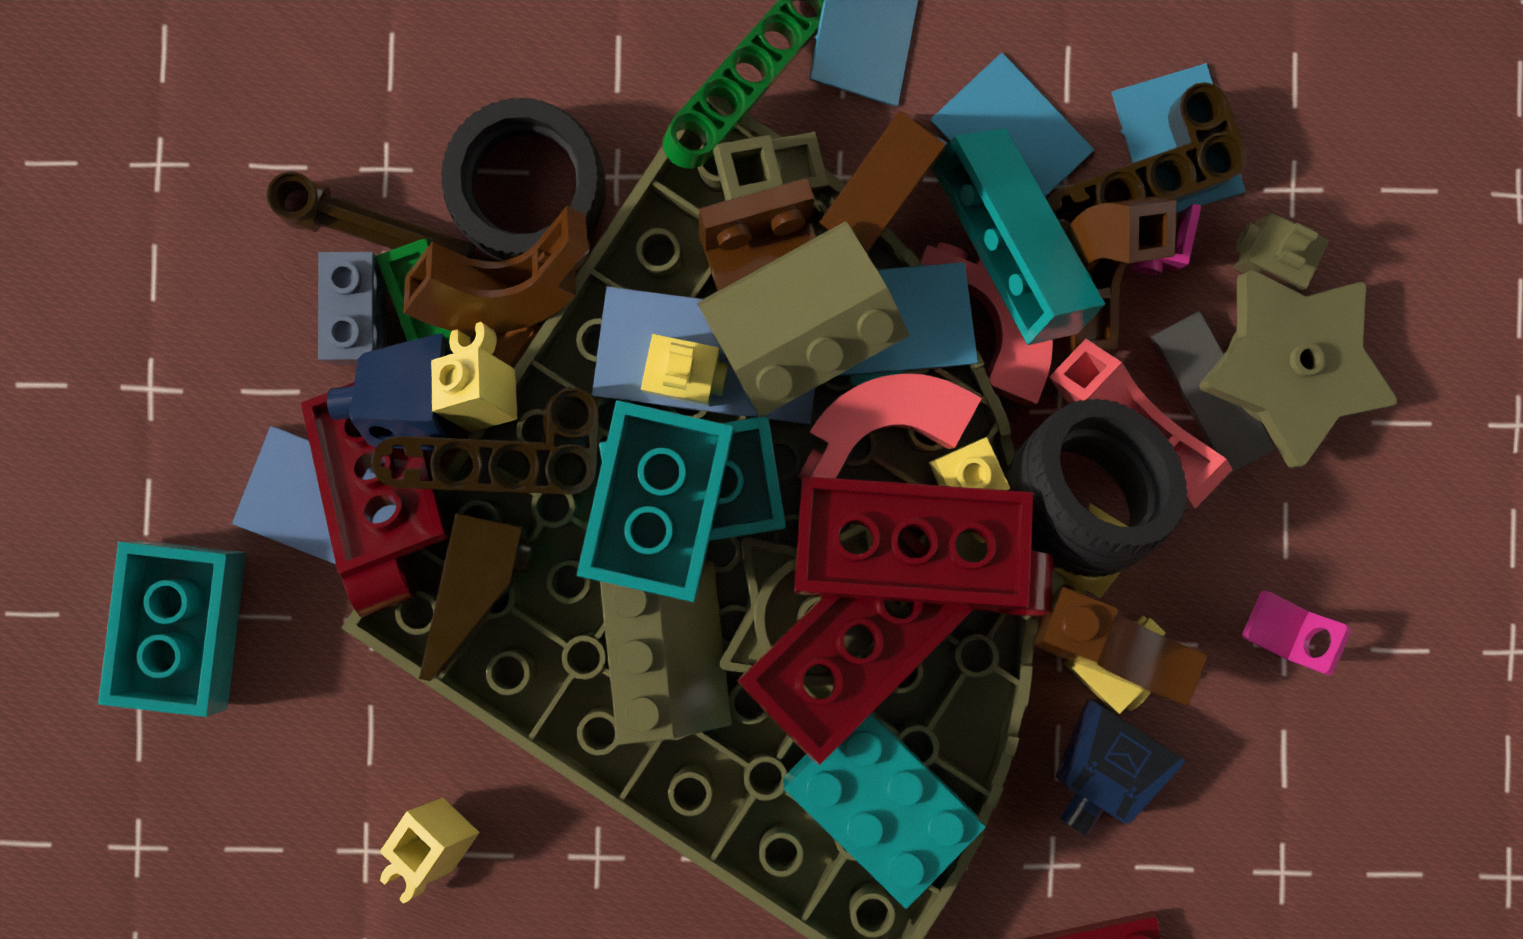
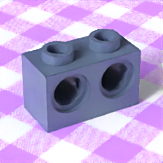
(350, 306)

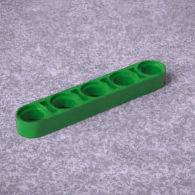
(731, 86)

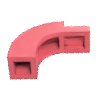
(1016, 368)
(1098, 375)
(900, 400)

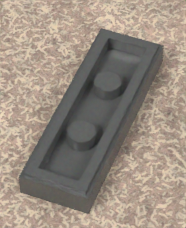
(1189, 355)

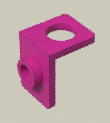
(1183, 245)
(1289, 629)

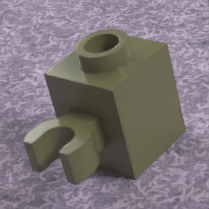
(1280, 251)

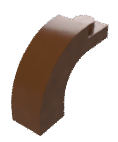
(1108, 240)
(502, 294)

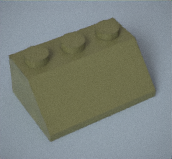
(803, 319)
(665, 662)

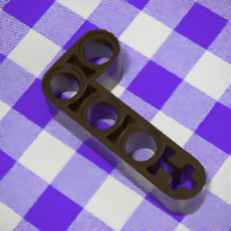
(1184, 161)
(485, 455)

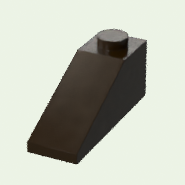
(476, 576)

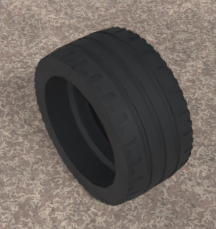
(494, 125)
(1135, 457)

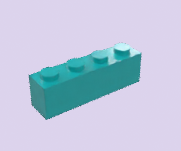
(1017, 236)

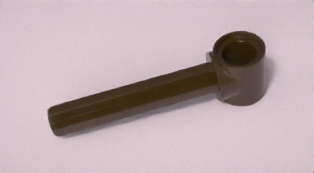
(351, 218)

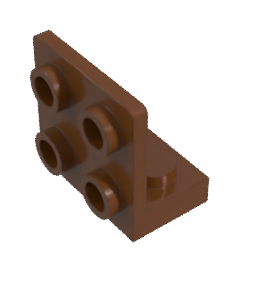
(755, 230)

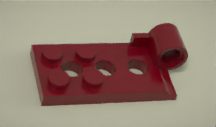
(365, 552)
(1005, 581)
(859, 684)

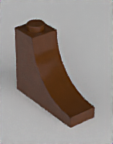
(886, 179)
(1118, 647)

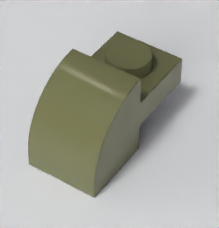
(766, 163)

